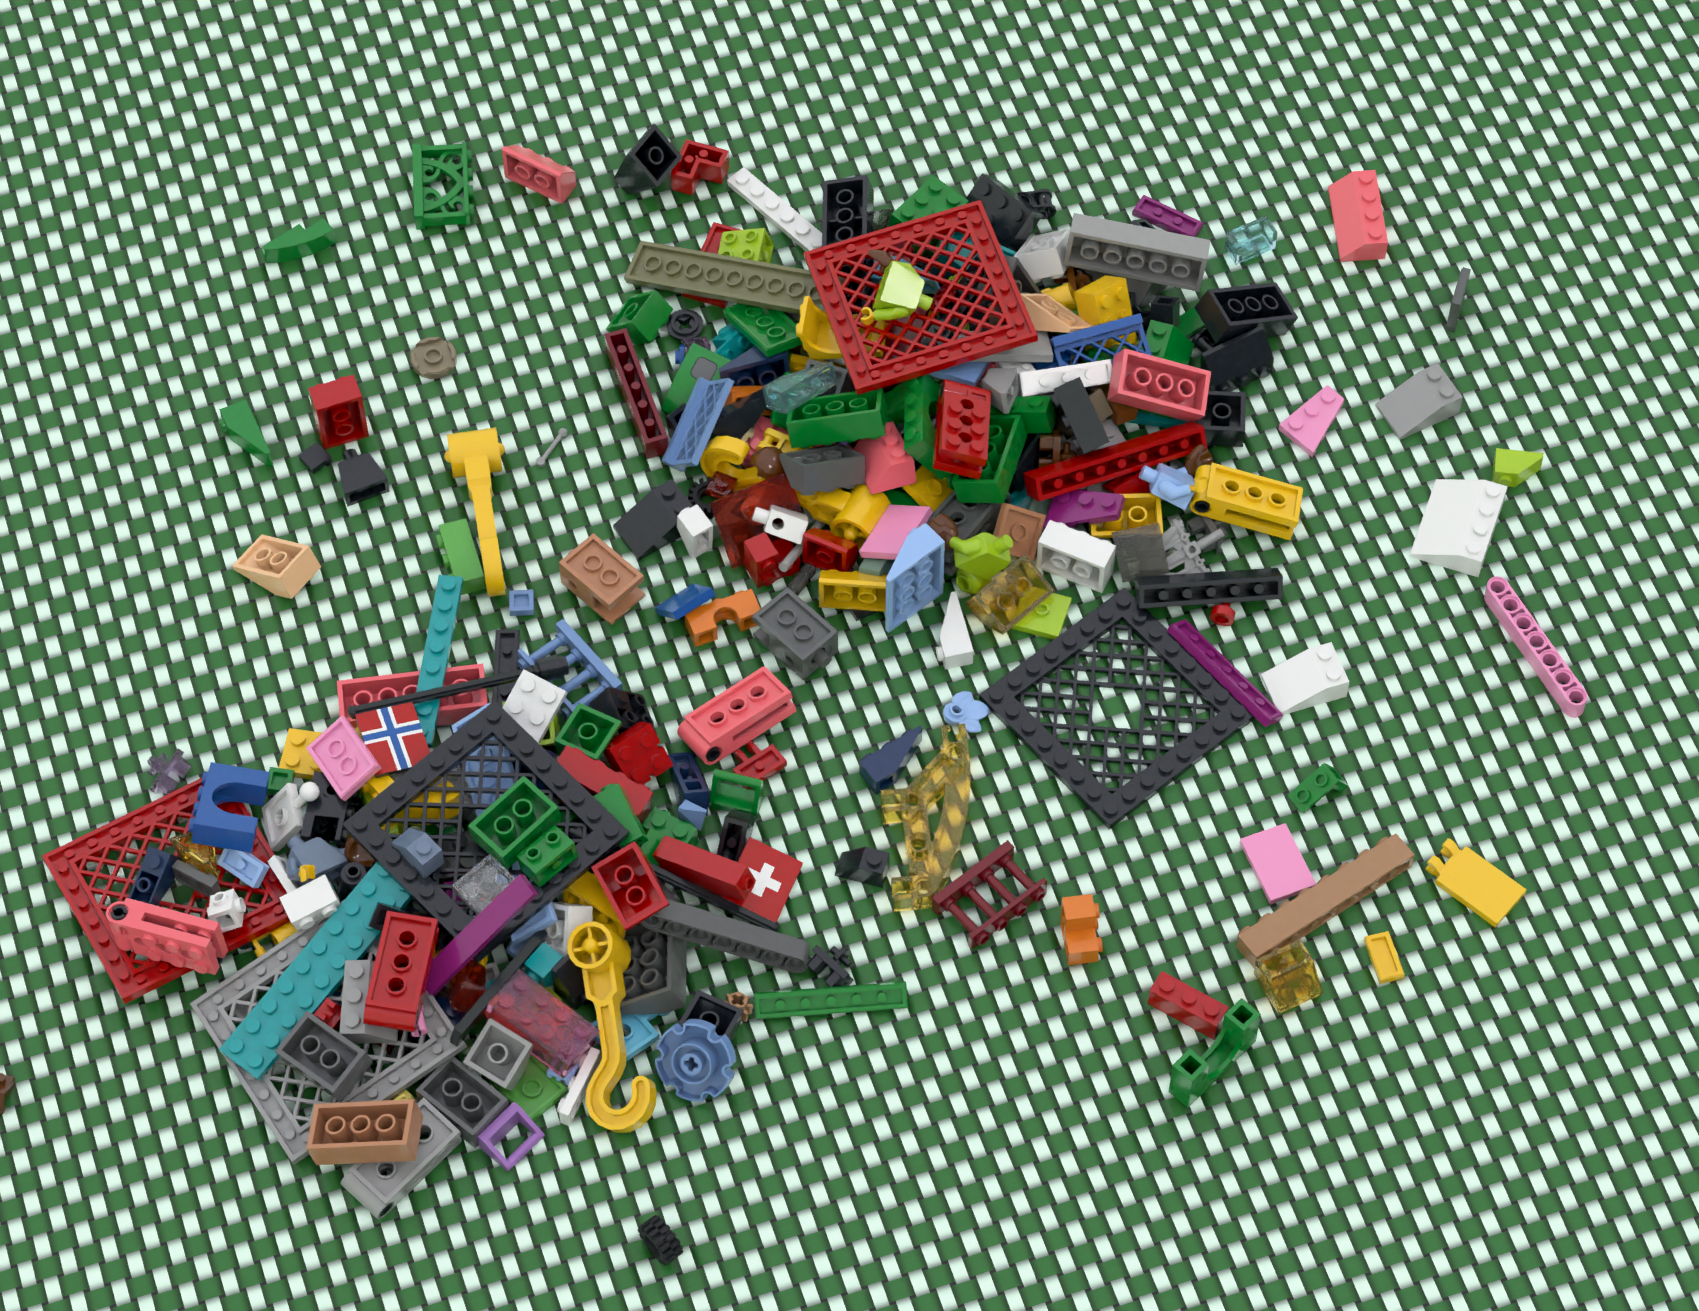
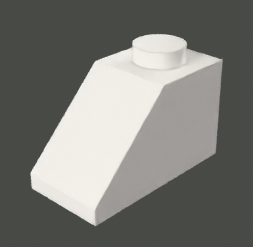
(695, 530)

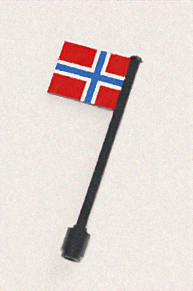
(394, 731)

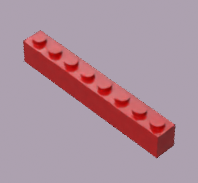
(1113, 461)

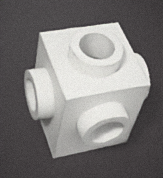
(227, 910)

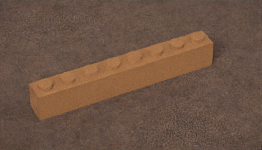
(1326, 899)

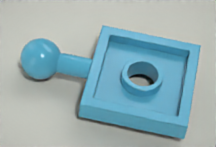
(641, 1032)

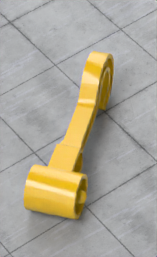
(476, 456)
(849, 514)
(603, 959)

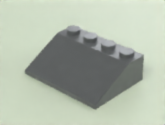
(655, 974)

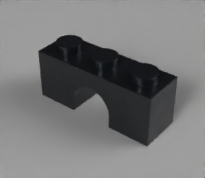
(1163, 309)

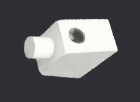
(791, 528)

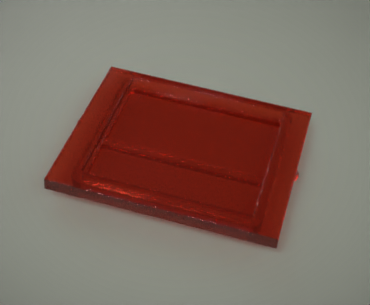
(736, 510)

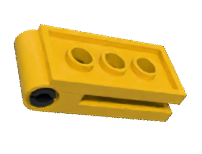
(1248, 500)

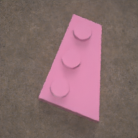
(1311, 421)

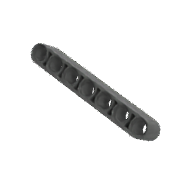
(730, 936)

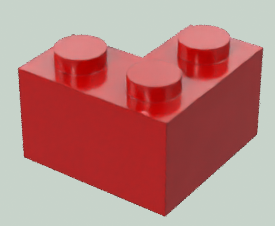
(698, 163)
(764, 558)

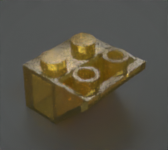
(1288, 976)

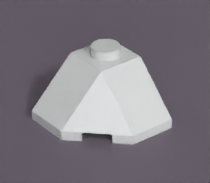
(569, 917)

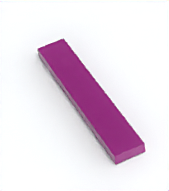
(1225, 673)
(480, 932)

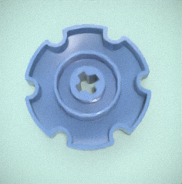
(695, 1060)

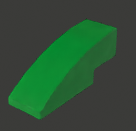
(299, 242)

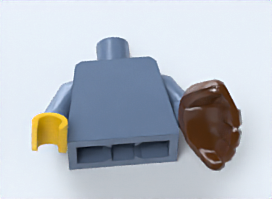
(316, 857)

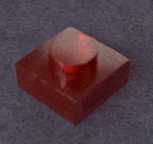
(721, 485)

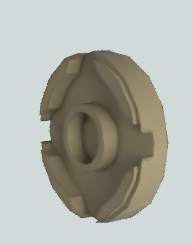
(433, 358)

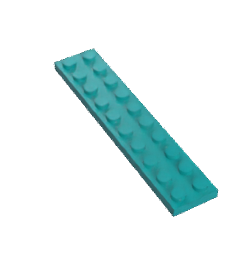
(313, 973)

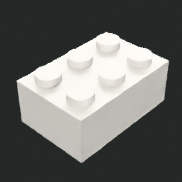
(1076, 556)

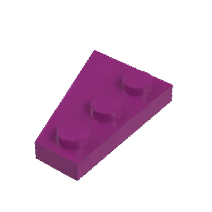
(1085, 506)

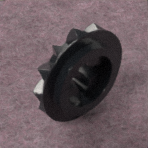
(684, 317)

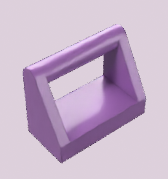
(501, 1127)

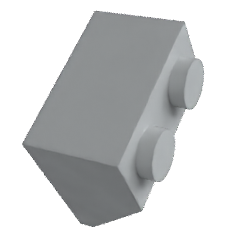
(499, 1054)

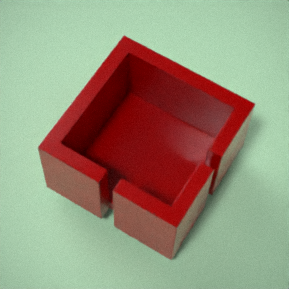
(637, 754)

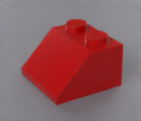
(828, 550)

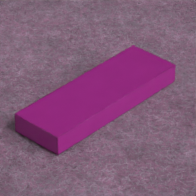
(1166, 217)

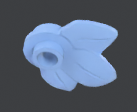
(965, 711)

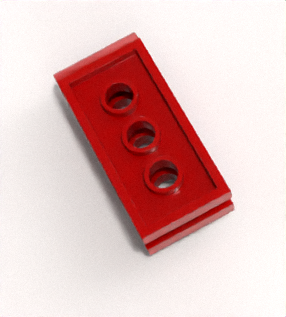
(959, 445)
(401, 1008)

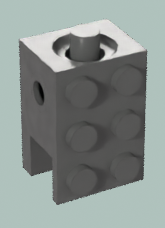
(796, 634)

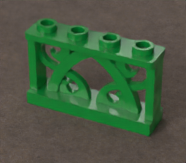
(423, 163)

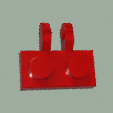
(761, 764)

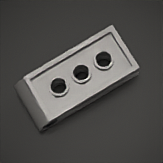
(382, 1193)

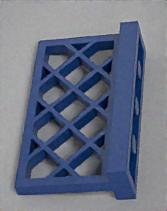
(1100, 333)

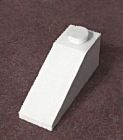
(954, 641)

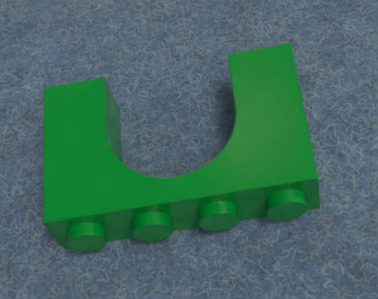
(919, 433)
(617, 803)
(1195, 1074)

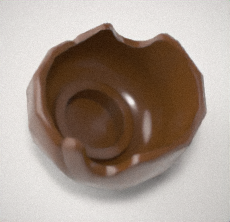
(767, 462)

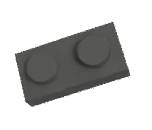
(193, 878)

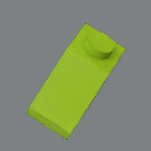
(1515, 466)

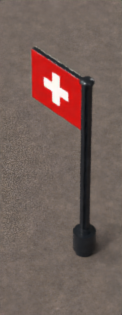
(774, 878)

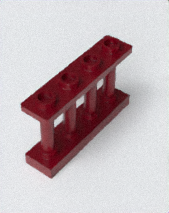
(984, 872)

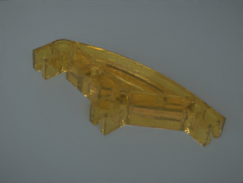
(933, 863)

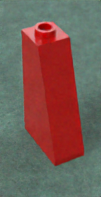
(705, 868)

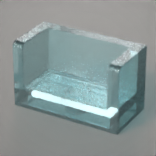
(1251, 240)

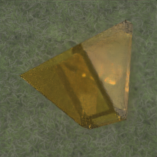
(199, 855)

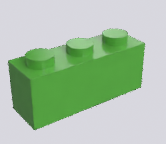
(461, 555)

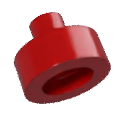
(1222, 614)

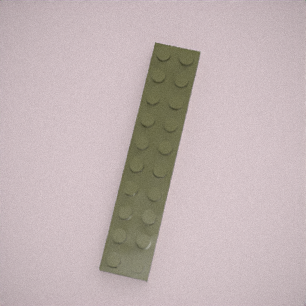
(722, 277)

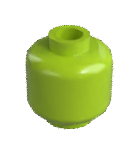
(969, 582)

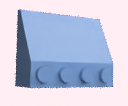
(914, 576)

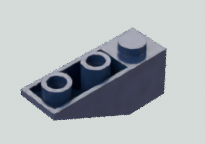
(887, 764)
(154, 876)

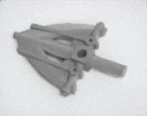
(1187, 551)

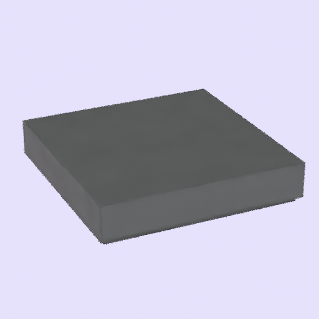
(1458, 299)

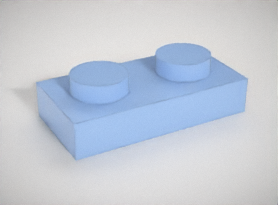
(244, 866)

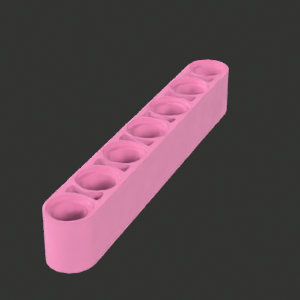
(1535, 656)

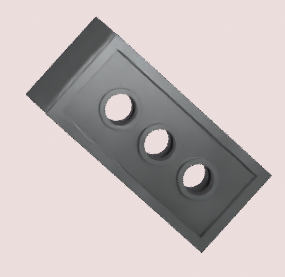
(970, 520)

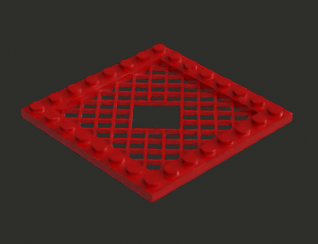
(966, 219)
(152, 974)

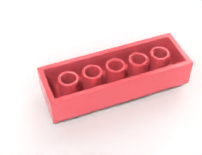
(382, 687)

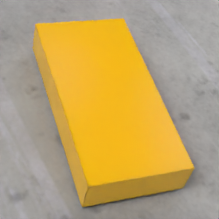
(1384, 957)

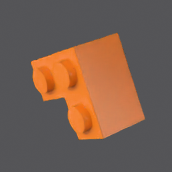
(1078, 927)

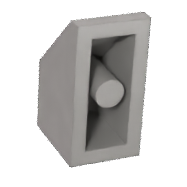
(1003, 387)

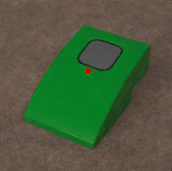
(696, 364)

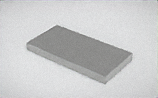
(1034, 352)

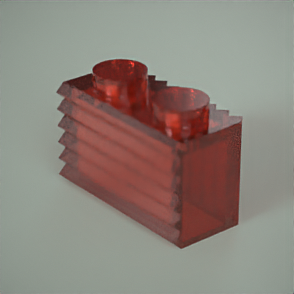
(467, 986)

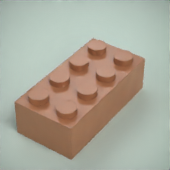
(365, 1132)

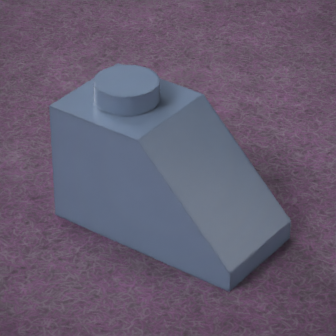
(419, 851)

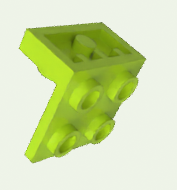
(747, 244)

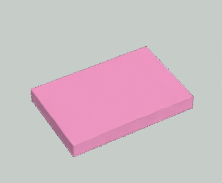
(893, 529)
(343, 758)
(1277, 863)

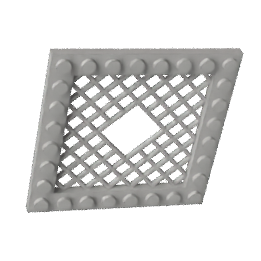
(384, 1085)

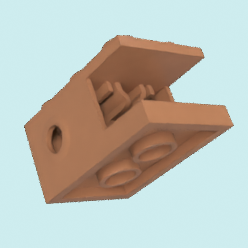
(601, 579)

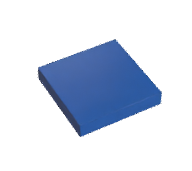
(685, 601)

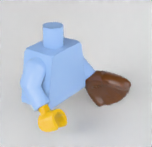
(1178, 484)

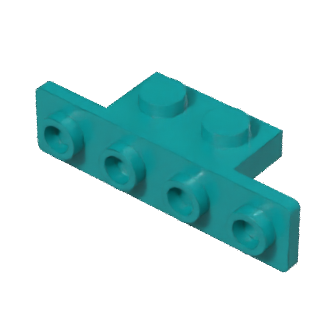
(731, 342)

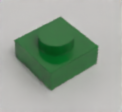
(279, 778)

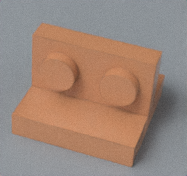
(1023, 528)

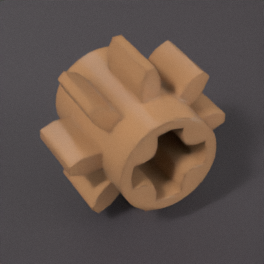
(741, 1001)

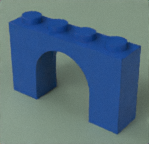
(222, 785)

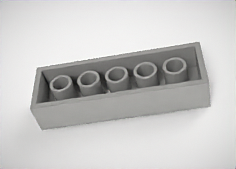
(1136, 252)

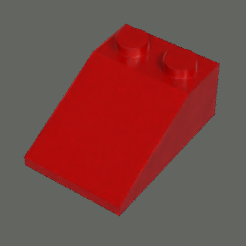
(630, 885)

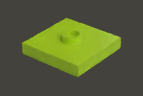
(1046, 618)

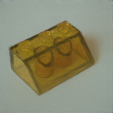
(1010, 595)

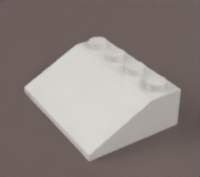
(1459, 524)

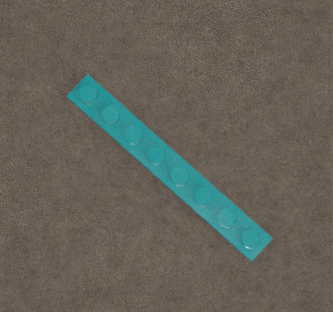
(438, 650)

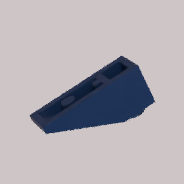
(688, 780)

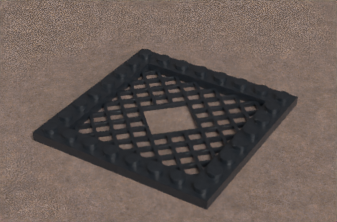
(489, 723)
(1114, 807)

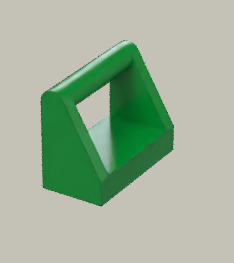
(733, 797)

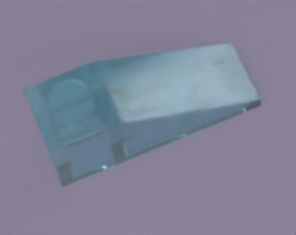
(798, 387)

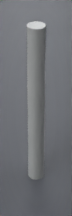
(797, 550)

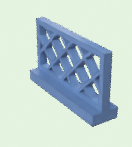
(697, 423)

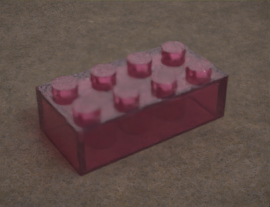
(541, 1018)

